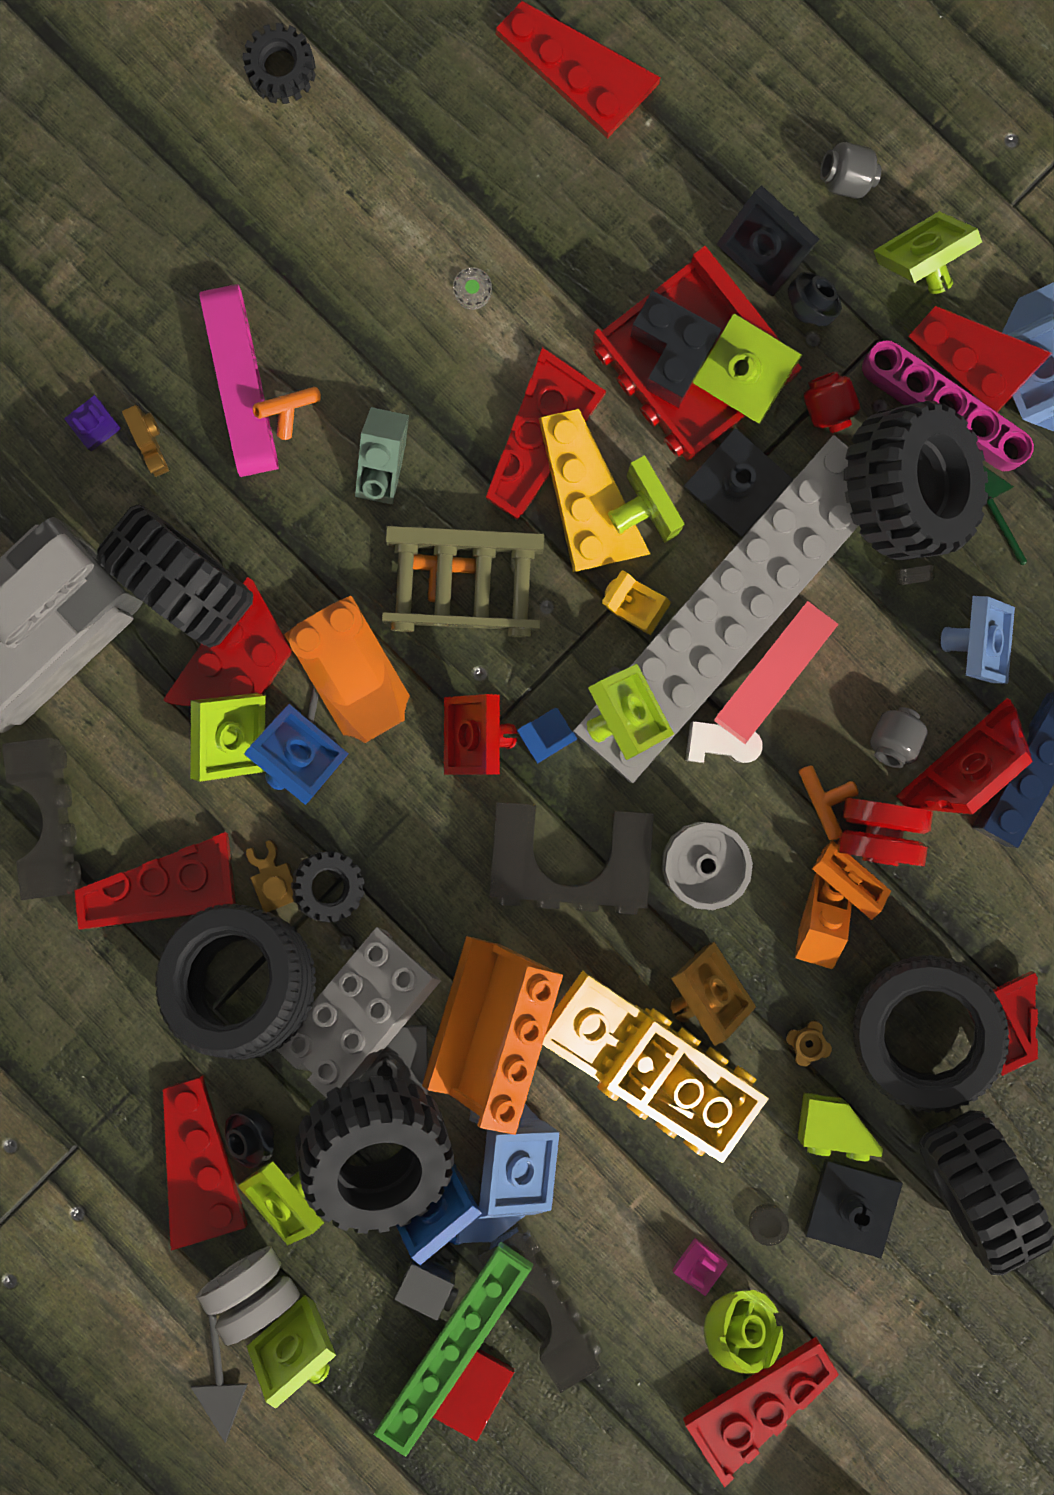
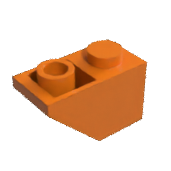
(823, 925)

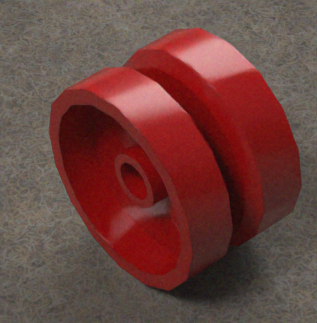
(885, 832)

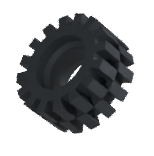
(272, 42)

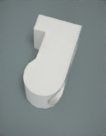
(716, 740)

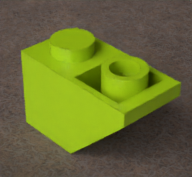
(832, 1125)

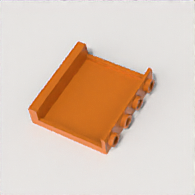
(492, 1032)

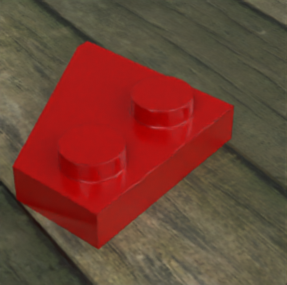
(1020, 1009)

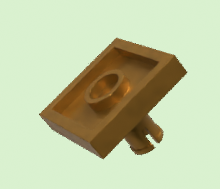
(711, 994)

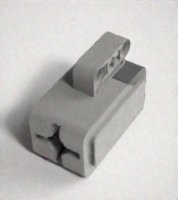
(53, 615)

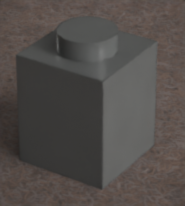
(427, 1288)

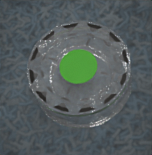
(472, 288)

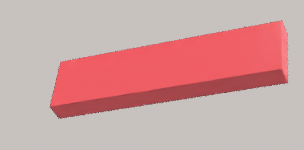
(776, 672)

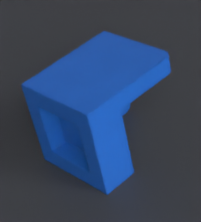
(546, 735)

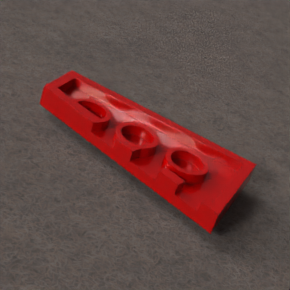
(584, 72)

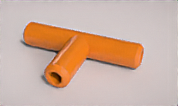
(284, 407)
(429, 563)
(824, 801)

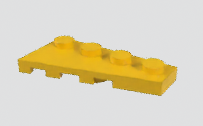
(586, 494)

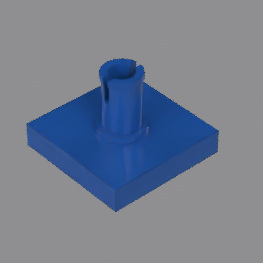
(295, 754)
(442, 1221)

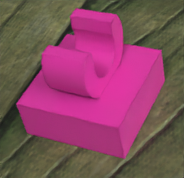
(700, 1266)

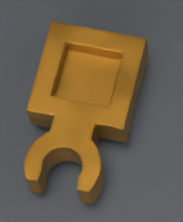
(144, 431)
(274, 881)

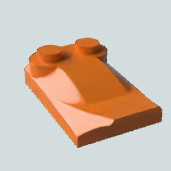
(350, 670)

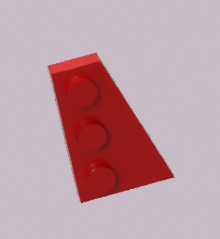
(979, 357)

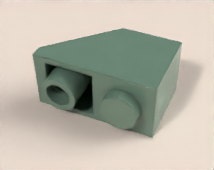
(381, 455)

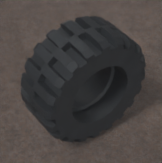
(916, 481)
(174, 576)
(382, 1192)
(987, 1192)

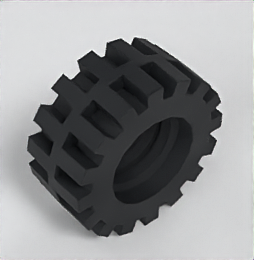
(351, 892)

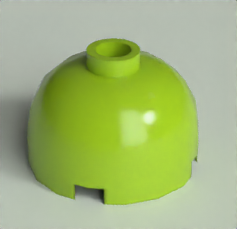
(743, 1331)

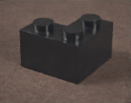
(680, 338)

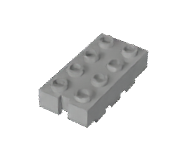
(359, 1013)

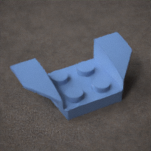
(1034, 323)
(515, 1177)

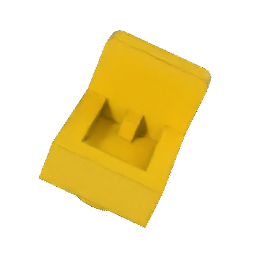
(635, 602)

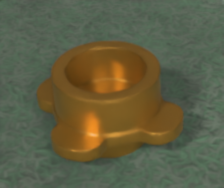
(819, 1048)

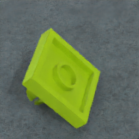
(927, 250)
(747, 368)
(650, 502)
(628, 713)
(222, 734)
(281, 1203)
(291, 1352)

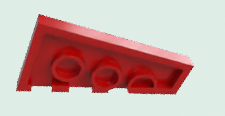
(524, 461)
(161, 888)
(199, 1175)
(748, 1414)

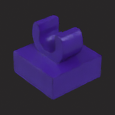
(92, 423)

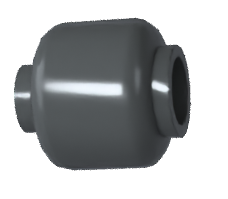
(850, 170)
(898, 737)

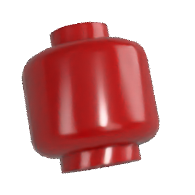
(831, 401)

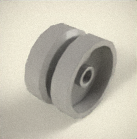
(723, 848)
(248, 1295)

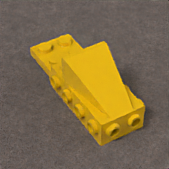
(654, 1067)

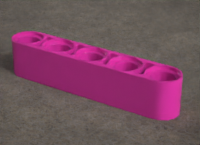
(238, 379)
(939, 387)

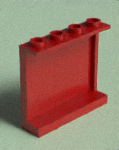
(701, 417)

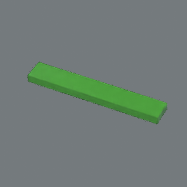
(453, 1349)

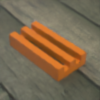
(852, 880)

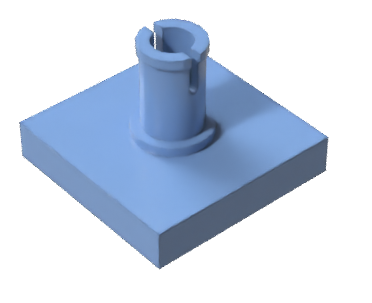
(986, 640)

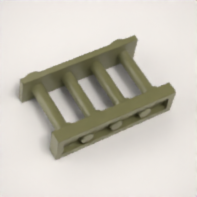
(445, 545)

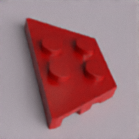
(240, 664)
(973, 766)

